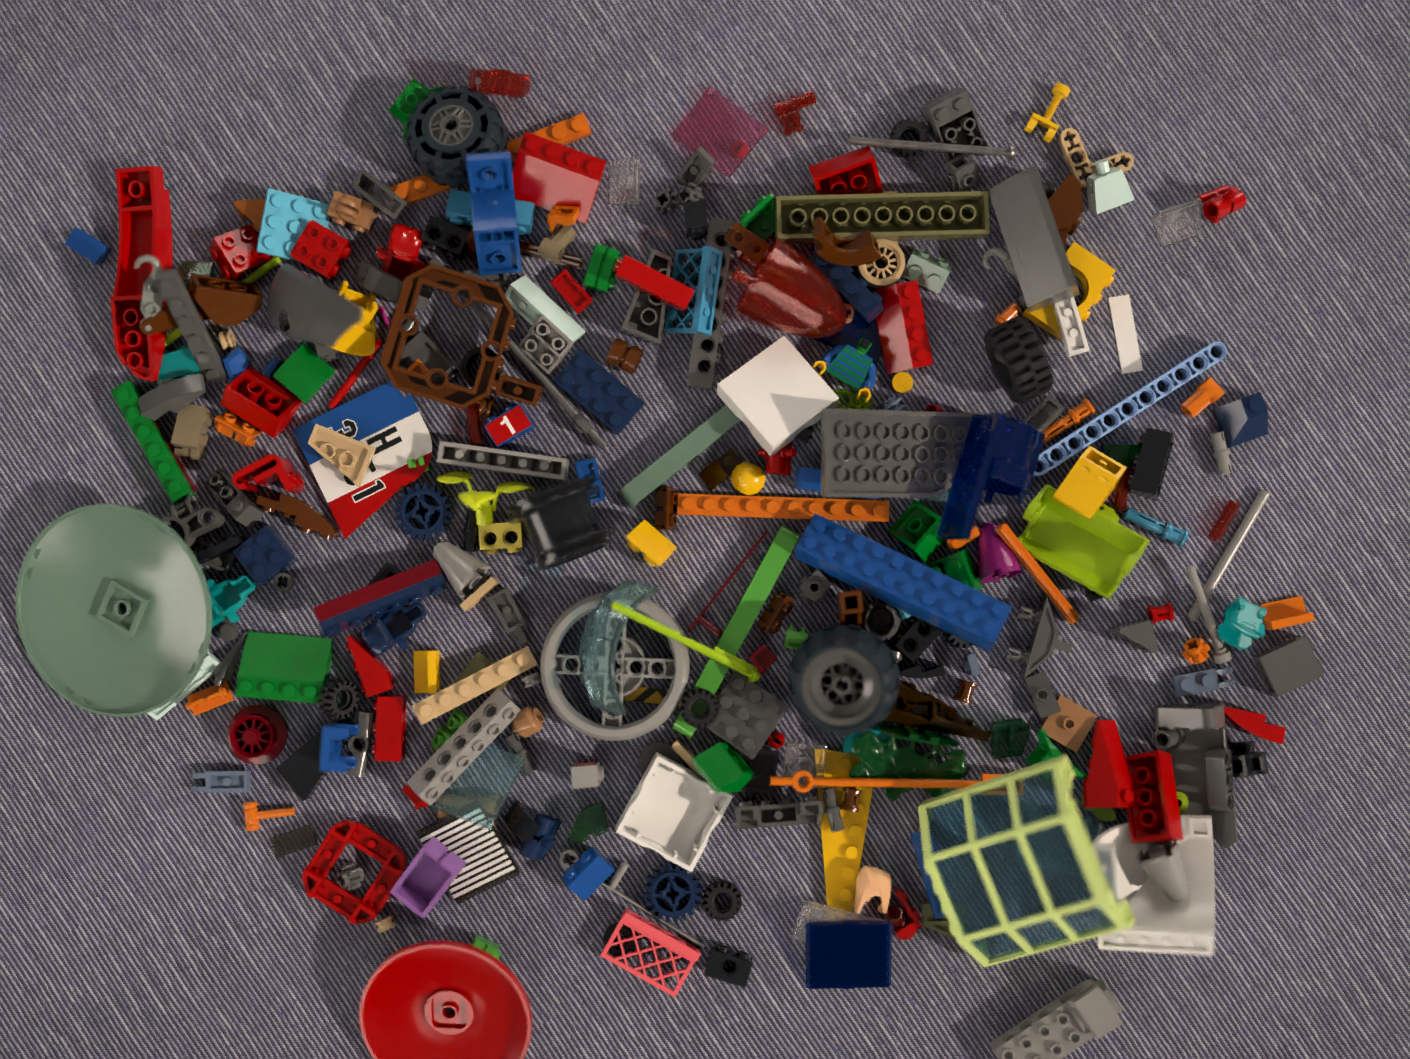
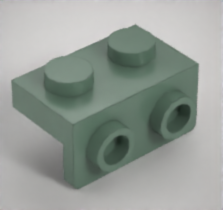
(927, 270)

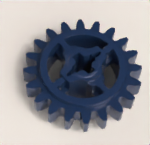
(405, 515)
(662, 893)

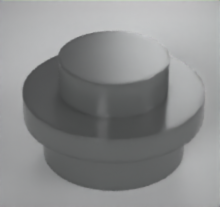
(228, 630)

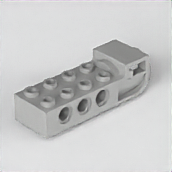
(1062, 1024)

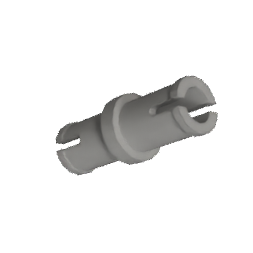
(1221, 453)

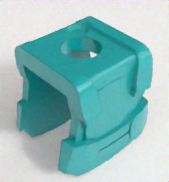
(1242, 623)

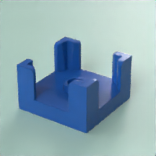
(331, 747)

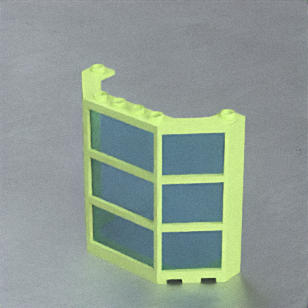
(1017, 865)

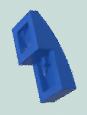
(589, 468)

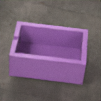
(428, 877)

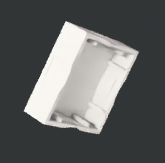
(777, 395)
(672, 812)

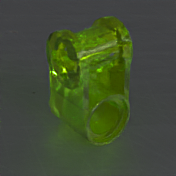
(852, 402)

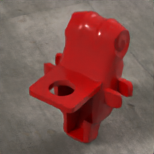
(402, 251)

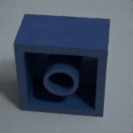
(265, 555)

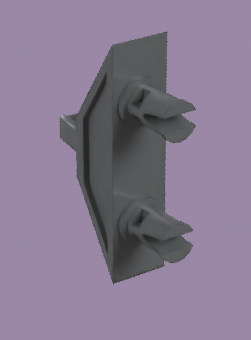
(1043, 641)

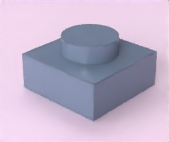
(970, 664)

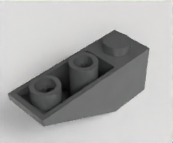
(235, 500)

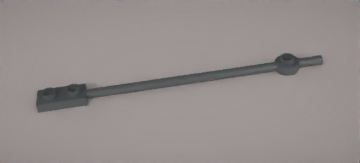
(580, 422)

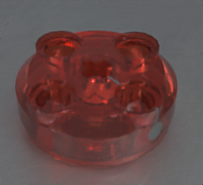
(500, 83)

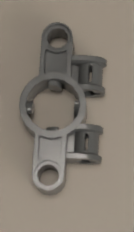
(193, 520)

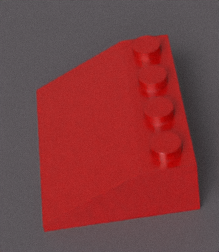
(556, 175)

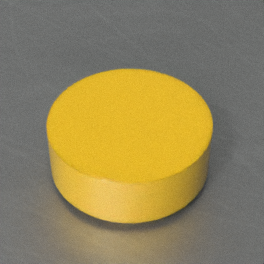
(902, 382)

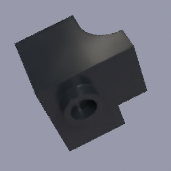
(1246, 760)

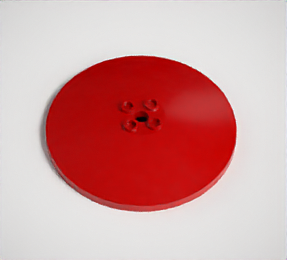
(407, 999)

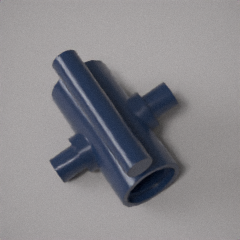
(543, 839)

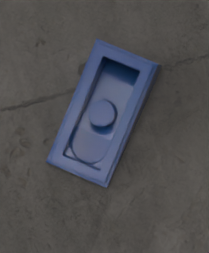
(88, 246)

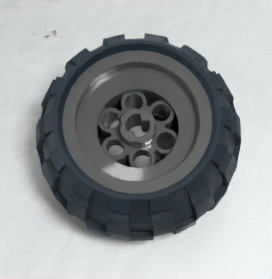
(825, 701)

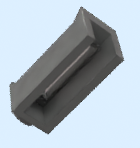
(378, 193)

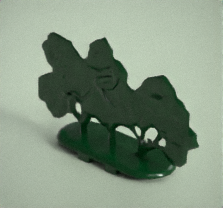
(905, 761)

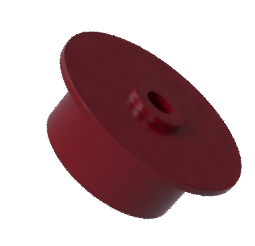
(257, 734)

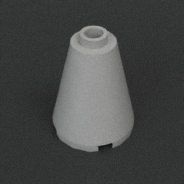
(460, 568)
(1166, 869)

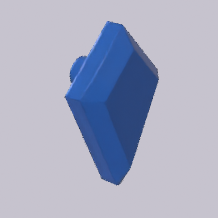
(235, 363)

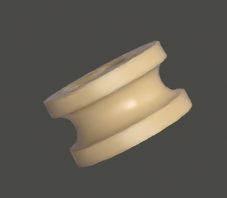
(227, 339)
(385, 923)

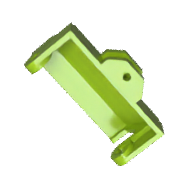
(1085, 550)

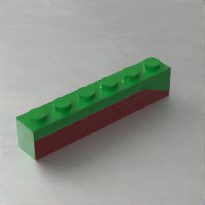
(154, 444)

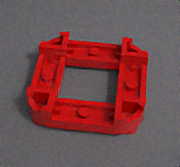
(340, 899)

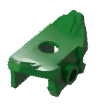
(406, 102)
(1048, 751)

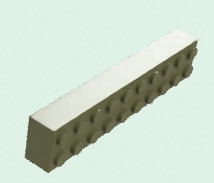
(885, 215)

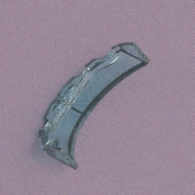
(601, 641)

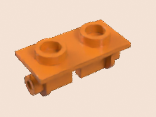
(228, 424)
(209, 698)

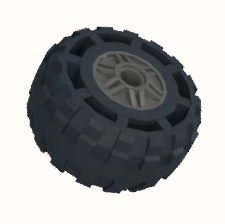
(451, 127)

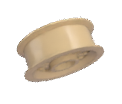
(899, 259)

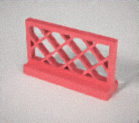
(663, 938)

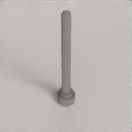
(1220, 654)

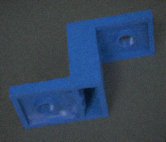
(494, 213)

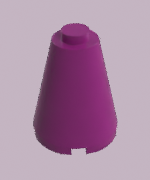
(995, 556)

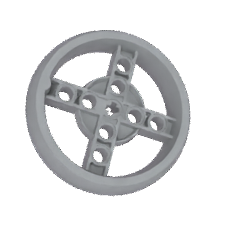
(612, 725)

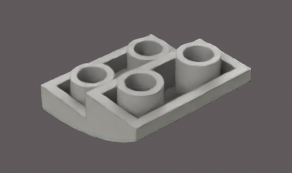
(546, 344)

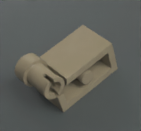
(191, 431)

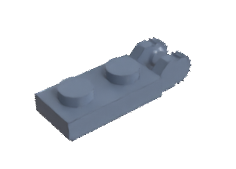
(1200, 681)
(223, 781)

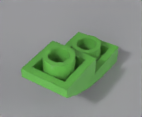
(444, 733)

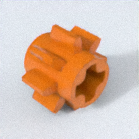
(1196, 650)

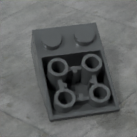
(954, 120)

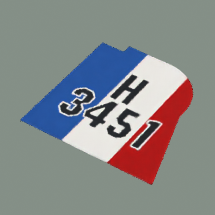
(389, 425)

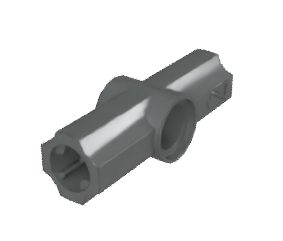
(366, 720)

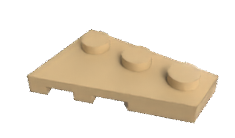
(343, 452)

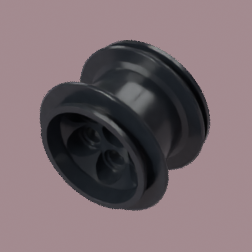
(561, 523)

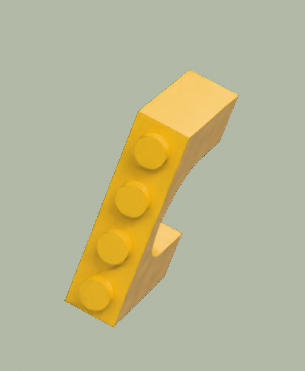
(1094, 277)

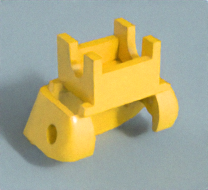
(361, 337)

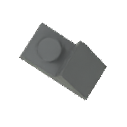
(697, 168)

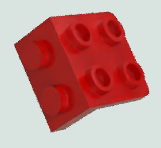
(321, 250)
(237, 252)

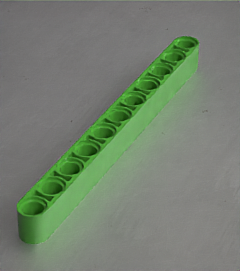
(742, 619)

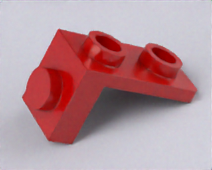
(912, 923)

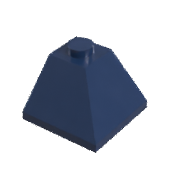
(1242, 419)

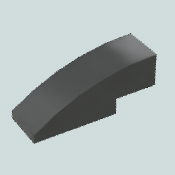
(171, 396)

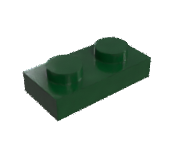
(1121, 453)

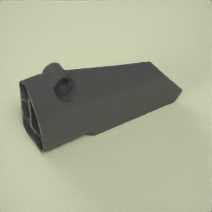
(1200, 762)

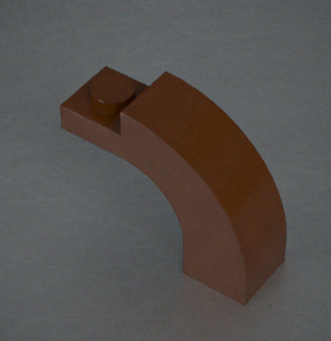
(844, 250)
(850, 608)

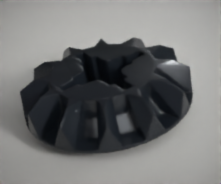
(628, 946)

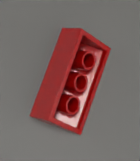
(903, 328)
(1156, 806)

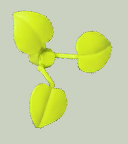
(480, 500)

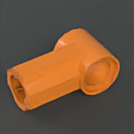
(1205, 395)

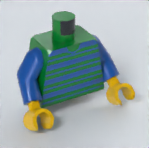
(850, 366)

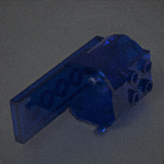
(996, 457)

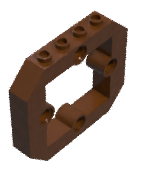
(450, 282)

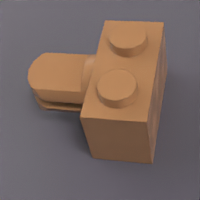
(353, 212)

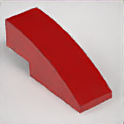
(1255, 724)

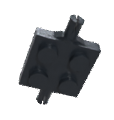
(763, 766)

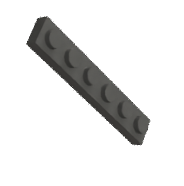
(190, 325)

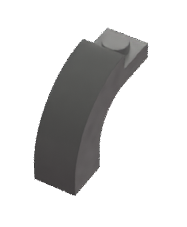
(386, 284)

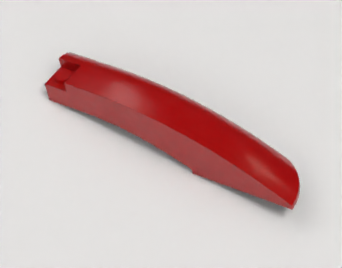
(143, 230)

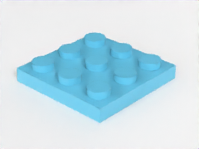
(285, 220)

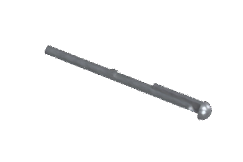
(1010, 152)

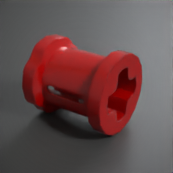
(1160, 613)

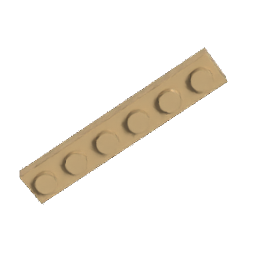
(474, 685)

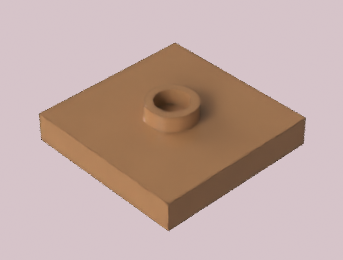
(1070, 724)

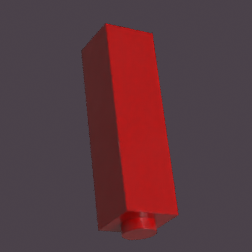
(653, 283)

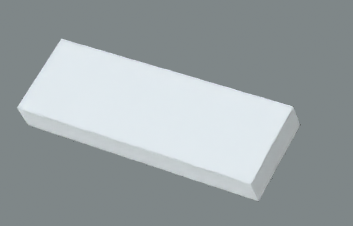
(1070, 327)

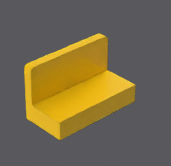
(426, 671)

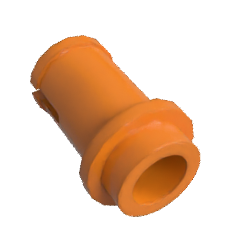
(1009, 313)

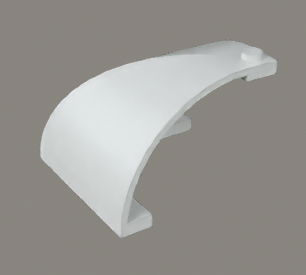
(1158, 922)

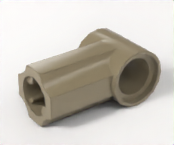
(555, 246)

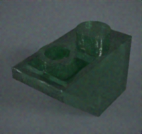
(589, 821)

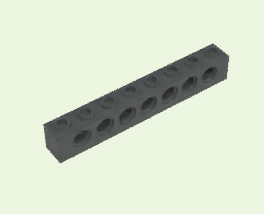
(696, 378)

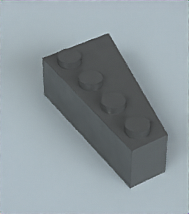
(646, 312)

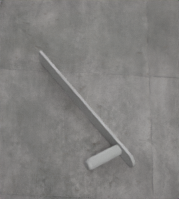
(614, 882)

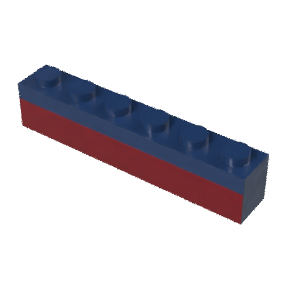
(380, 598)

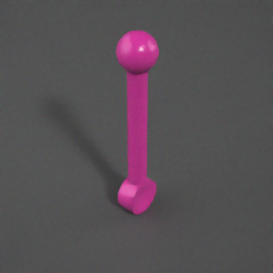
(381, 310)

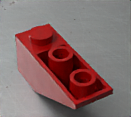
(372, 671)

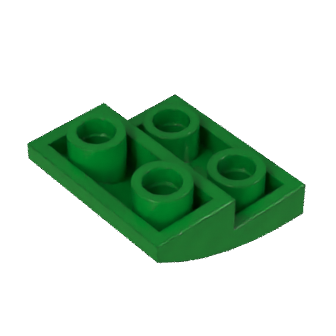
(304, 373)

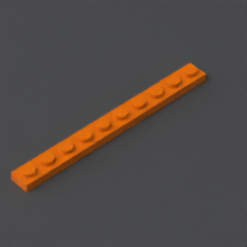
(561, 132)
(782, 507)

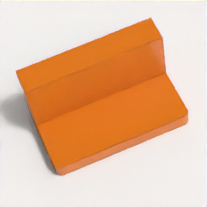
(1286, 613)

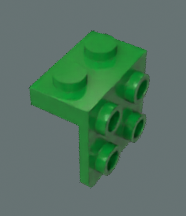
(761, 218)

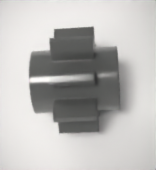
(690, 193)
(663, 196)
(350, 876)

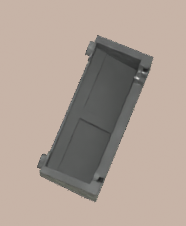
(1033, 240)

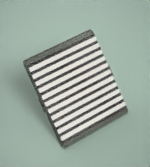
(481, 848)

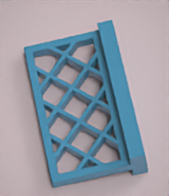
(705, 291)

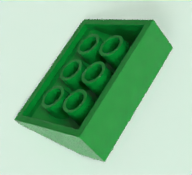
(284, 667)

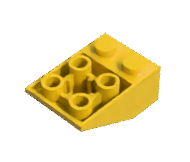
(1089, 482)
(651, 543)

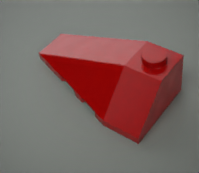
(1108, 776)

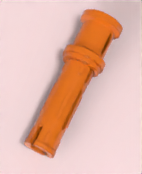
(1072, 417)

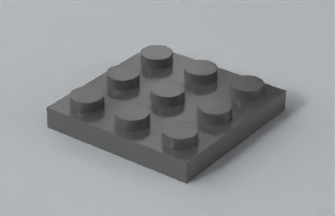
(746, 715)

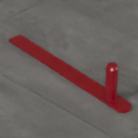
(705, 622)

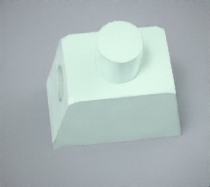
(1107, 188)

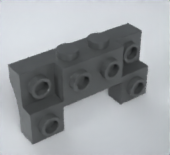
(776, 815)

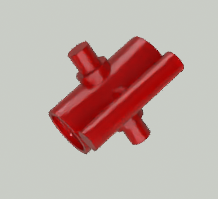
(1222, 202)
(780, 461)

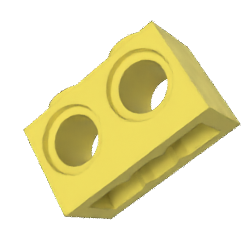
(501, 531)

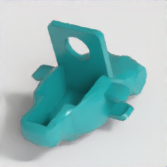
(229, 597)

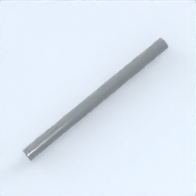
(1230, 551)

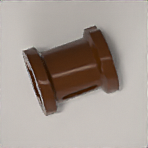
(965, 691)
(850, 799)

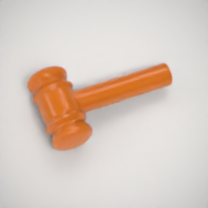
(253, 816)

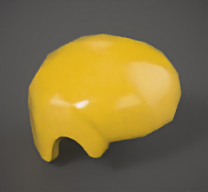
(748, 478)

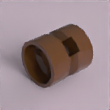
(623, 355)

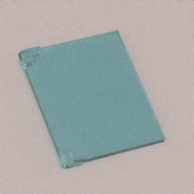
(482, 787)

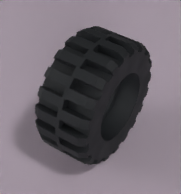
(1018, 360)

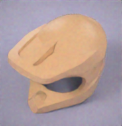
(870, 883)

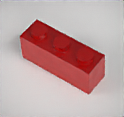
(389, 728)

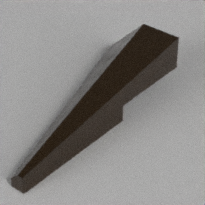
(930, 713)

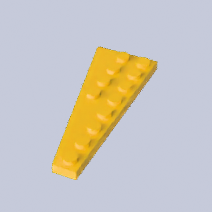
(843, 848)

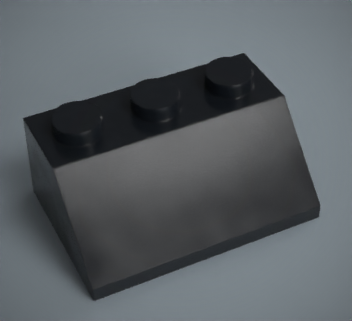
(1151, 463)

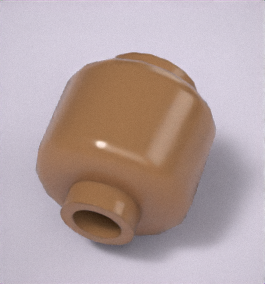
(527, 722)

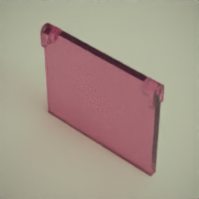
(721, 130)

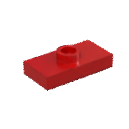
(571, 291)

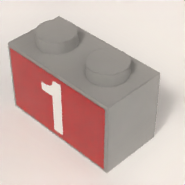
(587, 774)

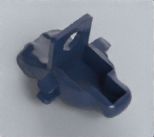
(392, 629)

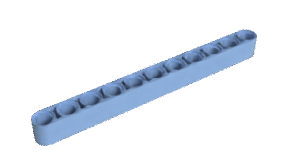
(1135, 405)

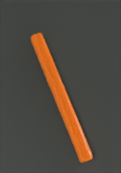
(1037, 573)

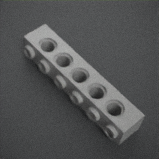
(503, 461)
(463, 746)

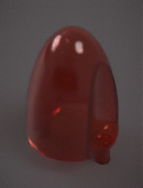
(789, 294)

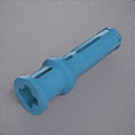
(1165, 530)

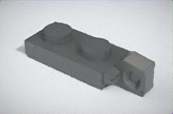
(509, 615)

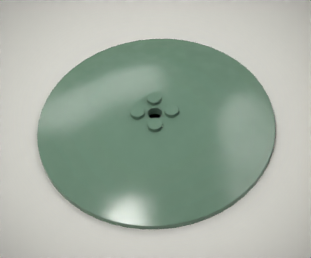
(74, 619)

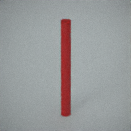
(354, 376)

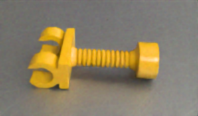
(1060, 92)

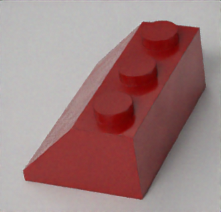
(847, 174)
(260, 402)

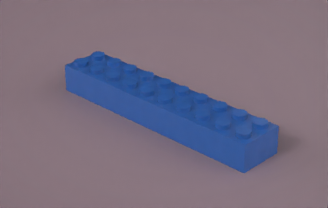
(902, 582)

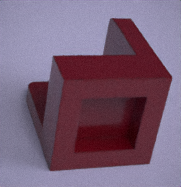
(762, 658)

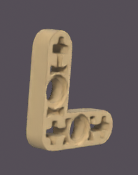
(1089, 168)

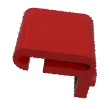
(268, 471)

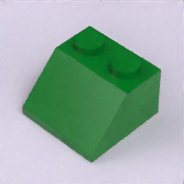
(918, 530)

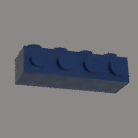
(851, 289)

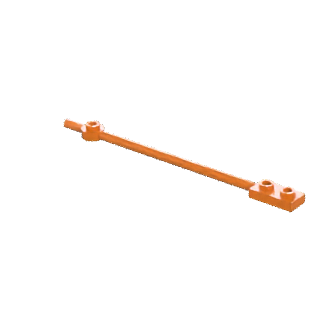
(811, 781)

